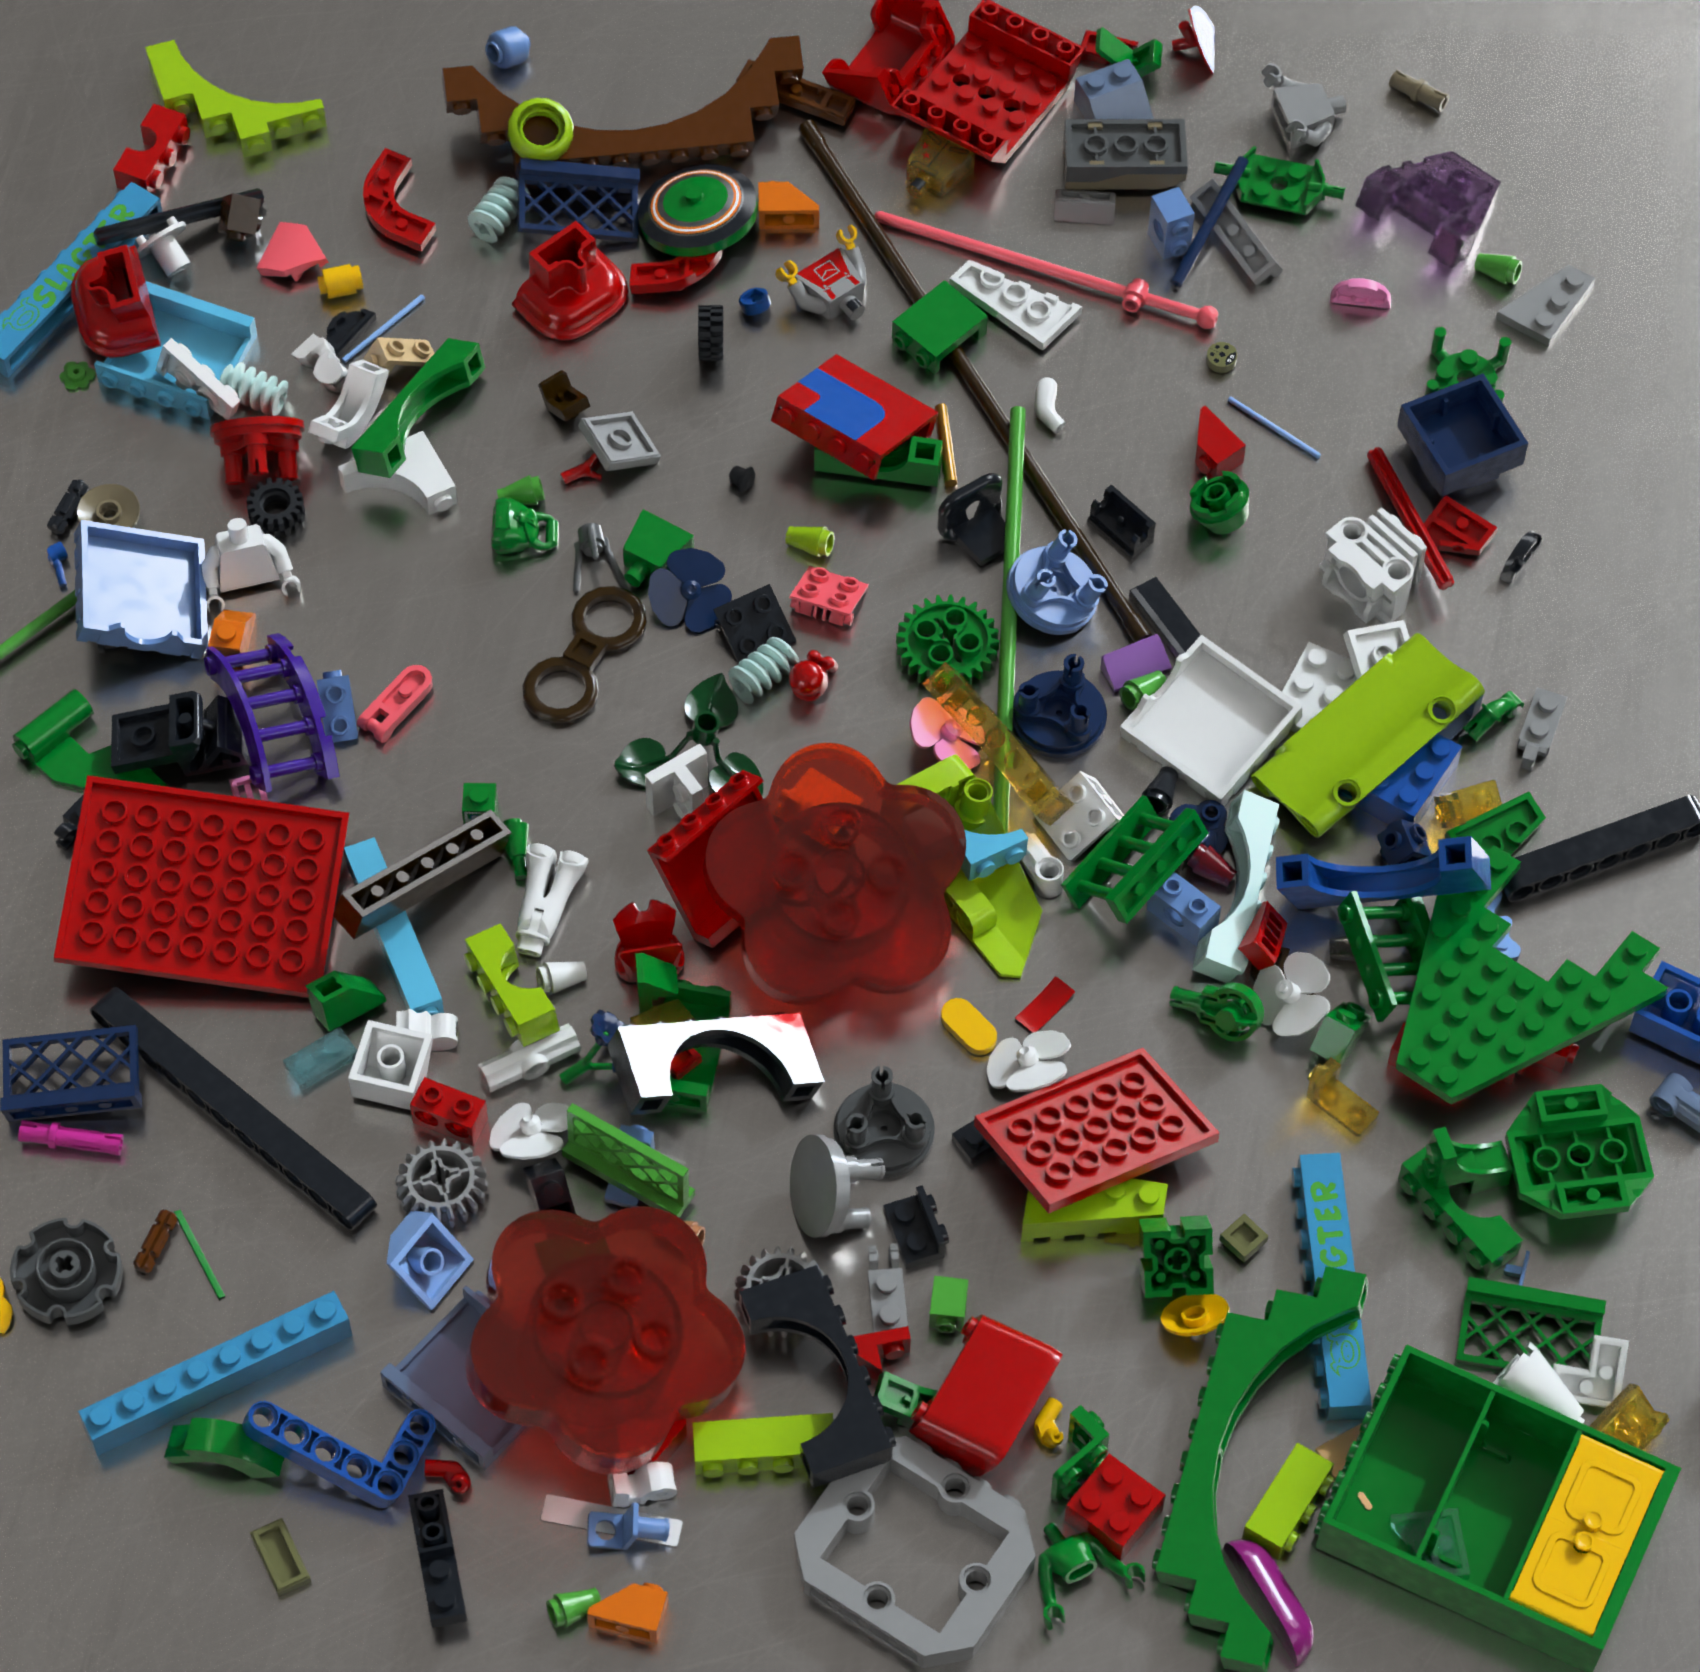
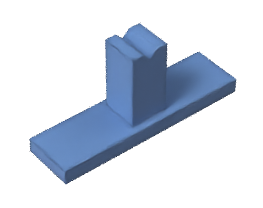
(1518, 1271)

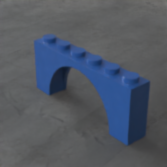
(1454, 868)

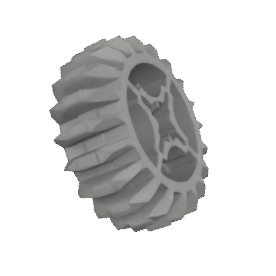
(467, 1174)
(768, 1264)

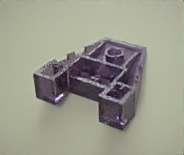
(1438, 195)

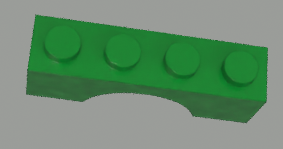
(911, 462)
(1486, 1241)

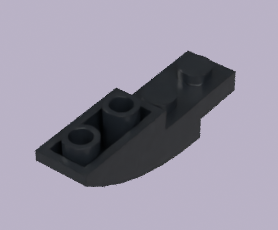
(437, 1558)

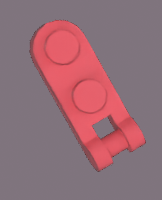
(396, 702)

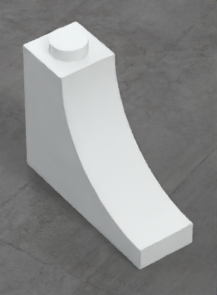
(419, 477)

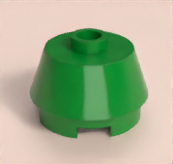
(1220, 502)

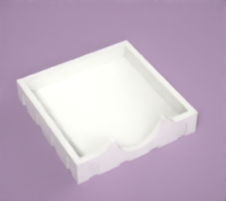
(1211, 721)

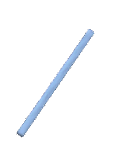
(382, 329)
(1275, 428)

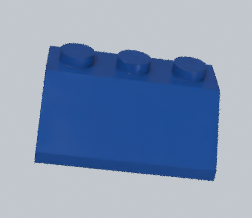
(1676, 1017)

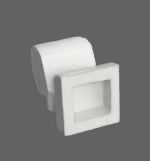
(320, 355)
(440, 1025)
(649, 1482)

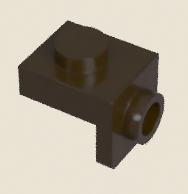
(561, 397)

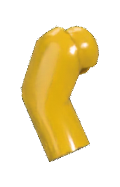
(1045, 1424)

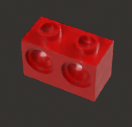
(449, 1111)

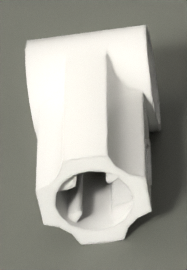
(1039, 864)

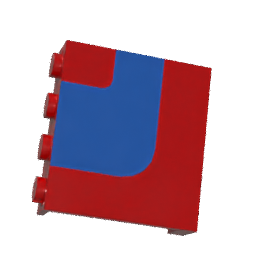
(852, 414)

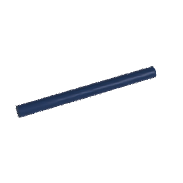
(1209, 221)

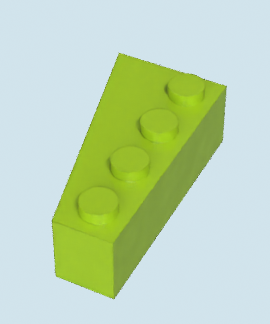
(1104, 1212)

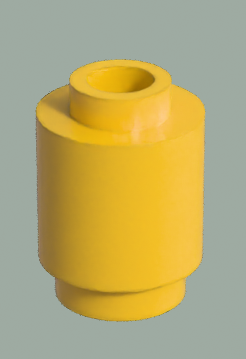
(340, 281)

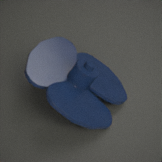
(682, 584)

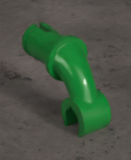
(1491, 713)

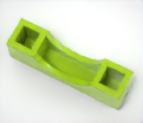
(525, 1010)

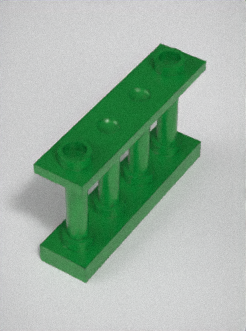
(1150, 870)
(1364, 945)

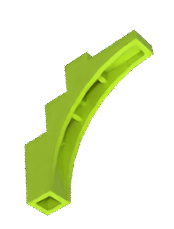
(221, 112)

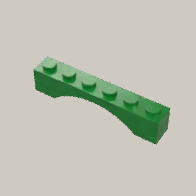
(450, 369)

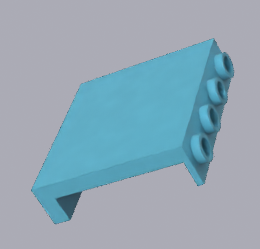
(208, 330)

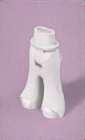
(541, 914)

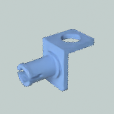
(627, 1528)

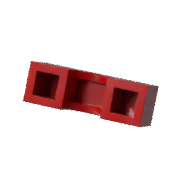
(165, 133)

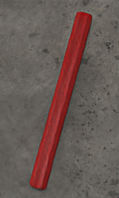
(1410, 516)

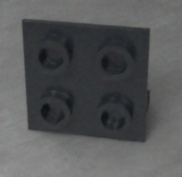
(752, 621)

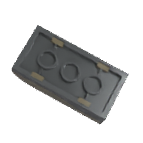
(1124, 153)

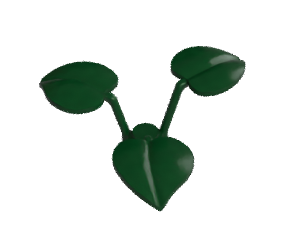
(710, 707)

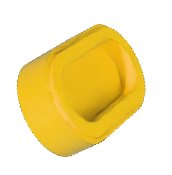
(969, 1026)

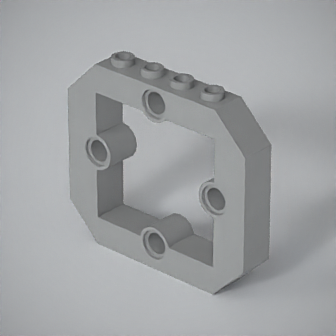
(891, 1625)

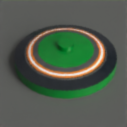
(697, 210)

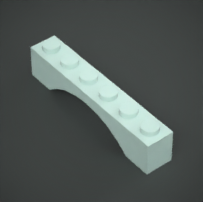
(1250, 831)

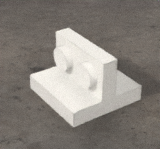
(678, 783)

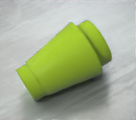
(813, 540)

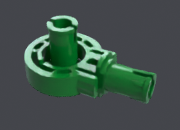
(1222, 1015)

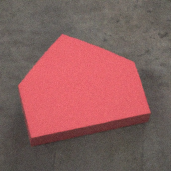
(291, 252)

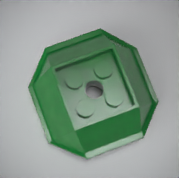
(1583, 1125)

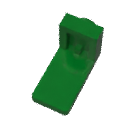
(1144, 58)

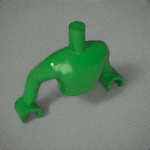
(1073, 1561)

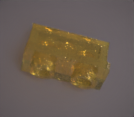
(1631, 1418)

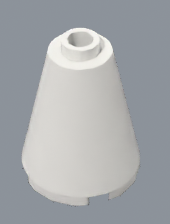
(1537, 1381)

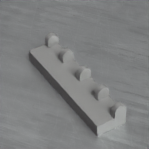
(1237, 235)

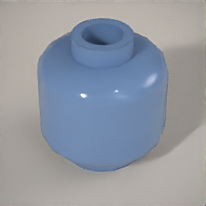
(507, 47)

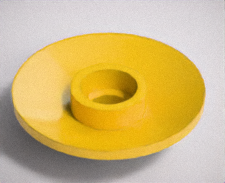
(1194, 1314)

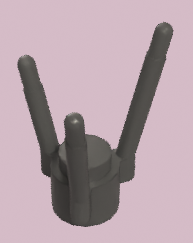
(592, 544)

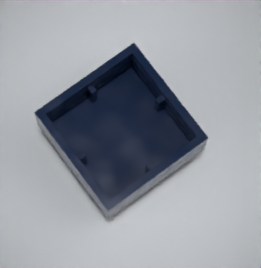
(1462, 435)

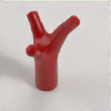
(581, 470)

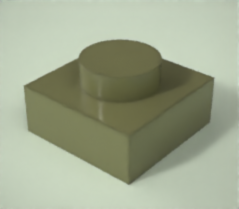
(1243, 1237)

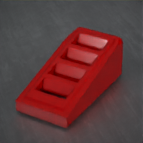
(1260, 943)

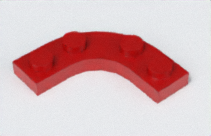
(383, 208)
(671, 274)

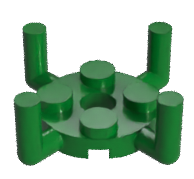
(1465, 364)

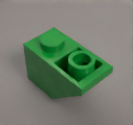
(342, 997)
(1341, 1031)

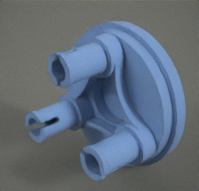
(1054, 587)

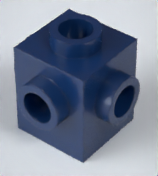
(1403, 842)

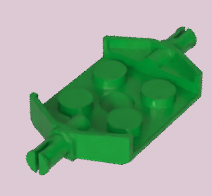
(1303, 183)

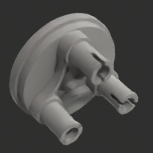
(822, 1186)

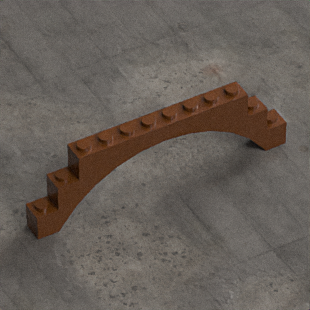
(714, 130)

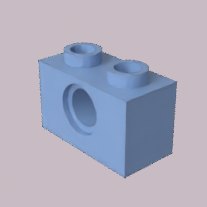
(1171, 223)
(1184, 908)

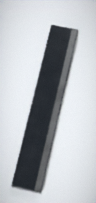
(1164, 616)

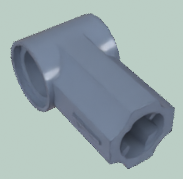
(1677, 1099)

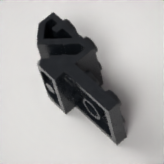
(179, 733)

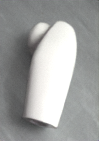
(1044, 404)

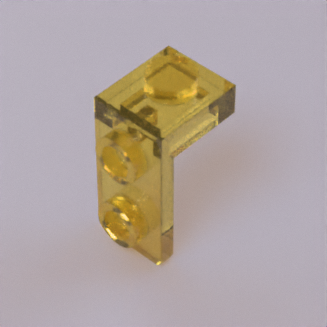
(1466, 803)
(1339, 1100)

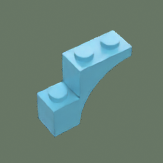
(989, 852)

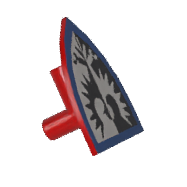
(1199, 35)

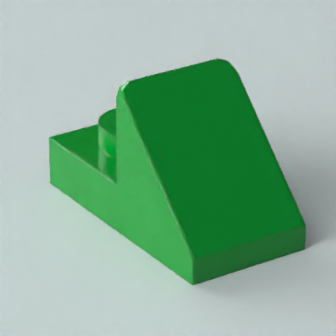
(654, 980)

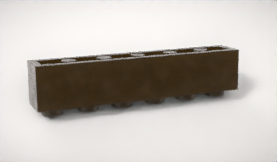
(421, 874)

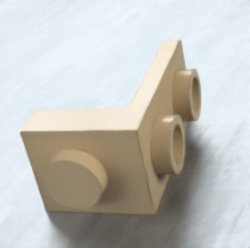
(398, 351)

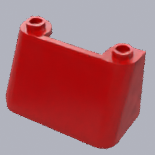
(900, 54)
(985, 1395)

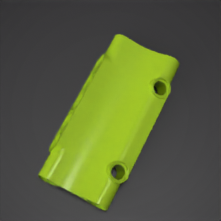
(1366, 733)

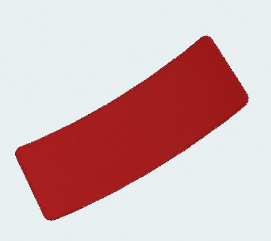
(1045, 1005)

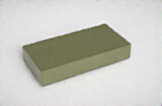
(280, 1557)

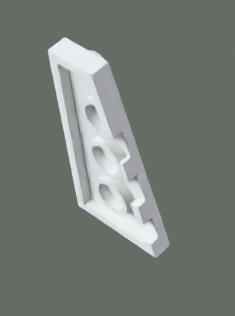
(1024, 310)

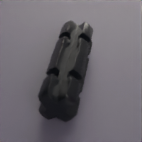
(67, 506)

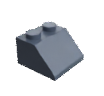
(1112, 93)

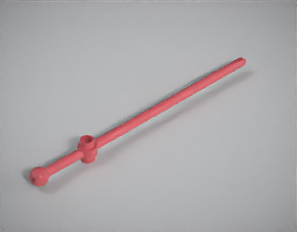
(1134, 295)

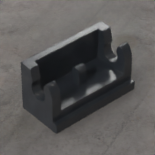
(1122, 522)

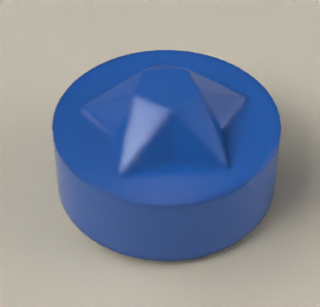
(754, 301)

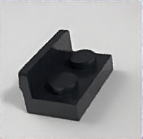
(916, 1228)

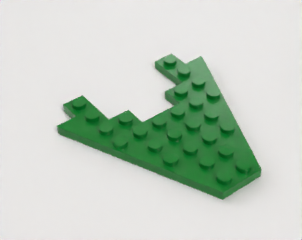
(1489, 1016)

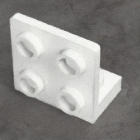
(1086, 819)

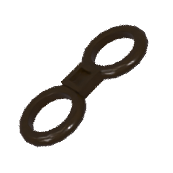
(584, 654)

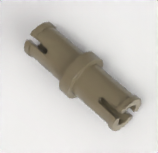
(1419, 90)

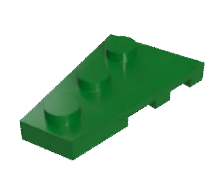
(1504, 825)

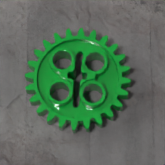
(973, 631)

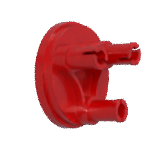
(255, 437)

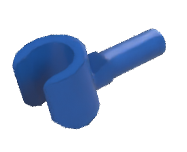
(56, 554)

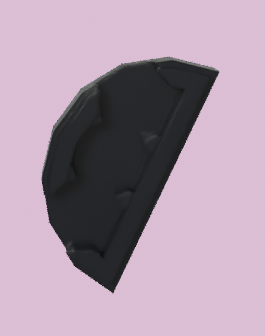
(347, 328)
(1520, 555)

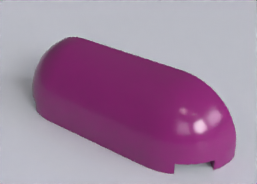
(1273, 1597)

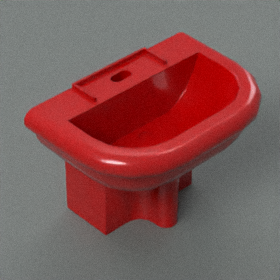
(570, 286)
(114, 304)

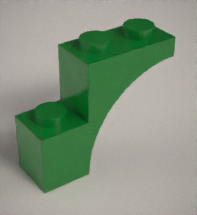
(1477, 1165)

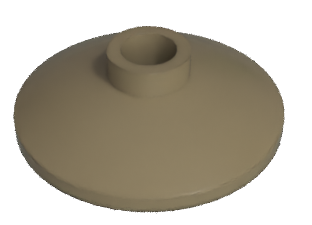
(109, 500)

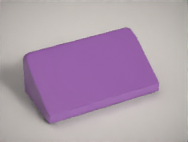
(1135, 661)

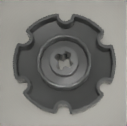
(66, 1271)

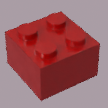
(1115, 1506)

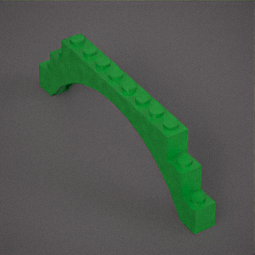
(1243, 1362)

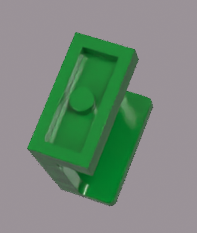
(938, 325)

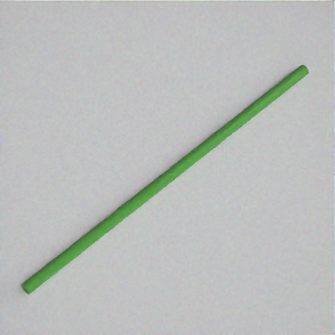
(1008, 614)

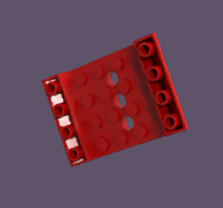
(997, 57)

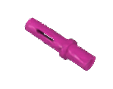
(79, 1139)

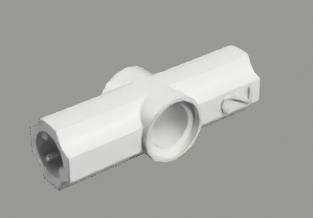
(528, 1061)

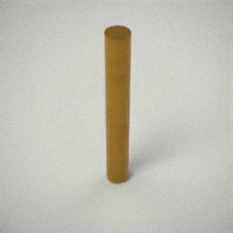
(947, 453)

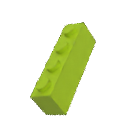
(754, 1443)

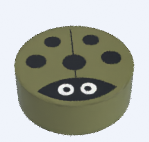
(1221, 357)

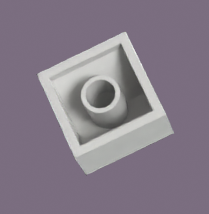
(390, 1064)

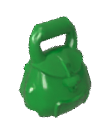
(518, 528)

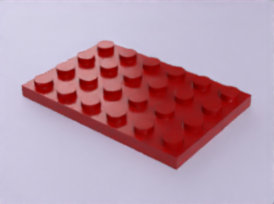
(1096, 1129)

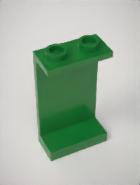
(703, 1003)

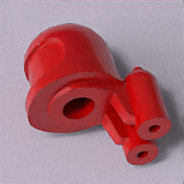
(810, 676)

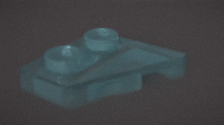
(1450, 1543)

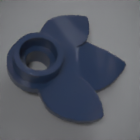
(1215, 826)

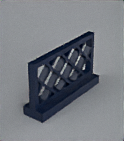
(575, 177)
(77, 1100)

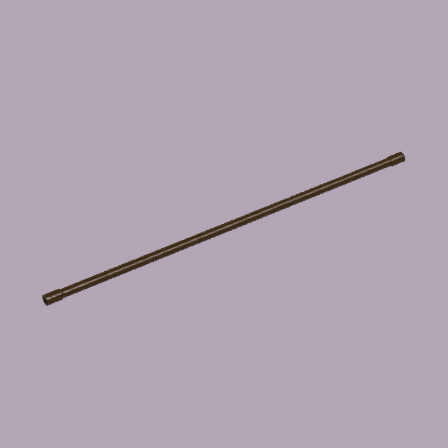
(1131, 620)

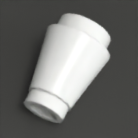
(560, 975)

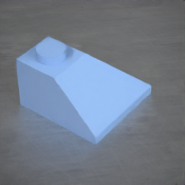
(426, 1257)

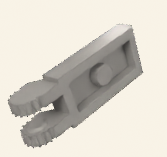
(886, 1291)

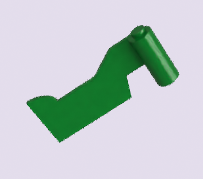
(59, 756)

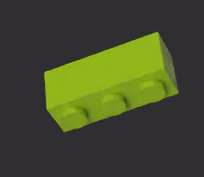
(1289, 1501)

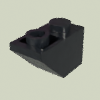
(549, 1186)

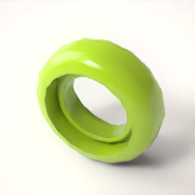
(540, 107)

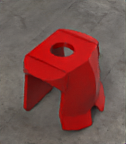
(648, 934)

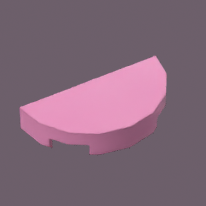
(1361, 292)

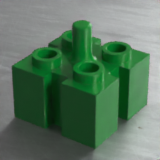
(1176, 1256)

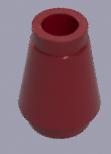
(1211, 865)

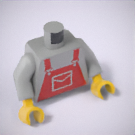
(831, 283)

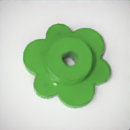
(77, 375)

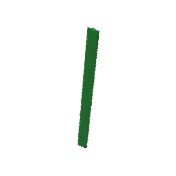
(199, 1254)

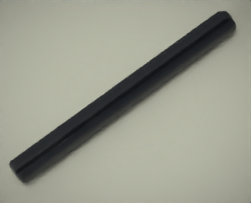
(157, 221)

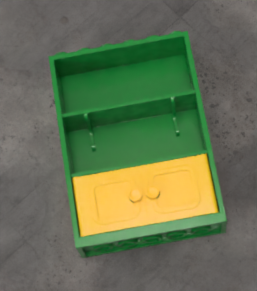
(1542, 1504)

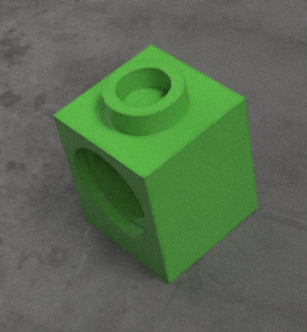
(948, 1304)

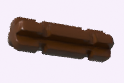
(155, 1241)

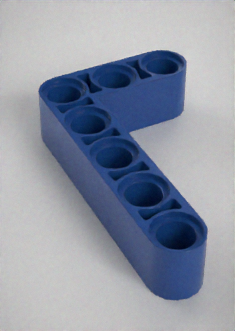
(341, 1453)

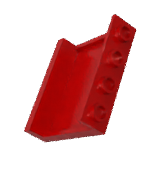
(681, 854)

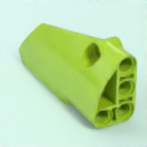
(995, 910)

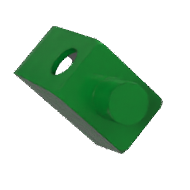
(650, 546)

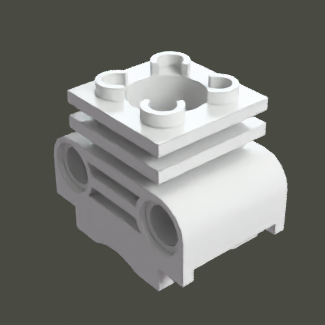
(1373, 565)

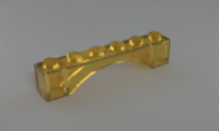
(998, 743)

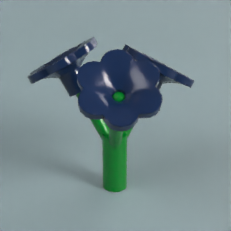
(603, 1028)

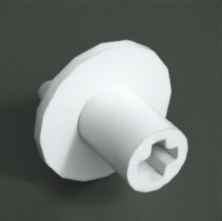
(165, 248)

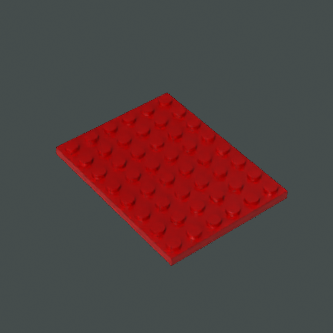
(201, 887)

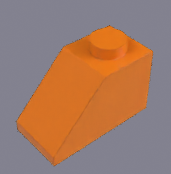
(785, 207)
(232, 632)
(632, 1612)

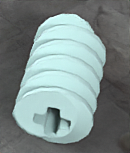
(495, 210)
(255, 390)
(761, 668)

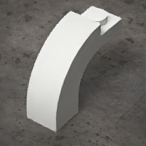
(353, 407)

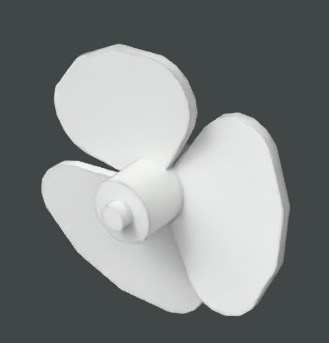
(1286, 1001)
(1022, 1067)
(524, 1135)

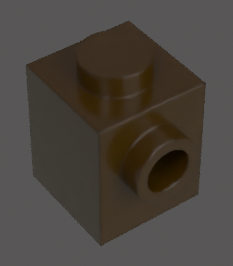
(239, 217)

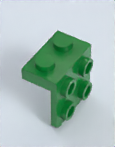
(1092, 1441)

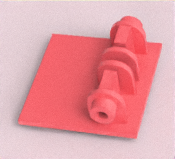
(828, 591)

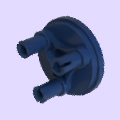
(1059, 712)

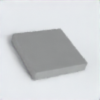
(619, 441)

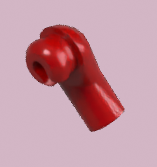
(451, 1472)

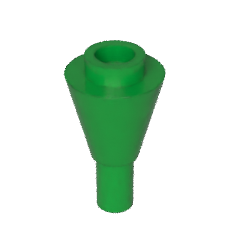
(517, 846)

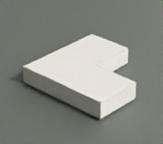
(1604, 1375)

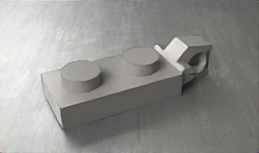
(1540, 726)

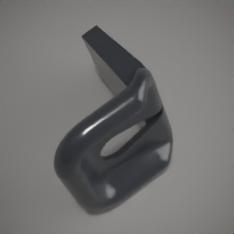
(985, 532)

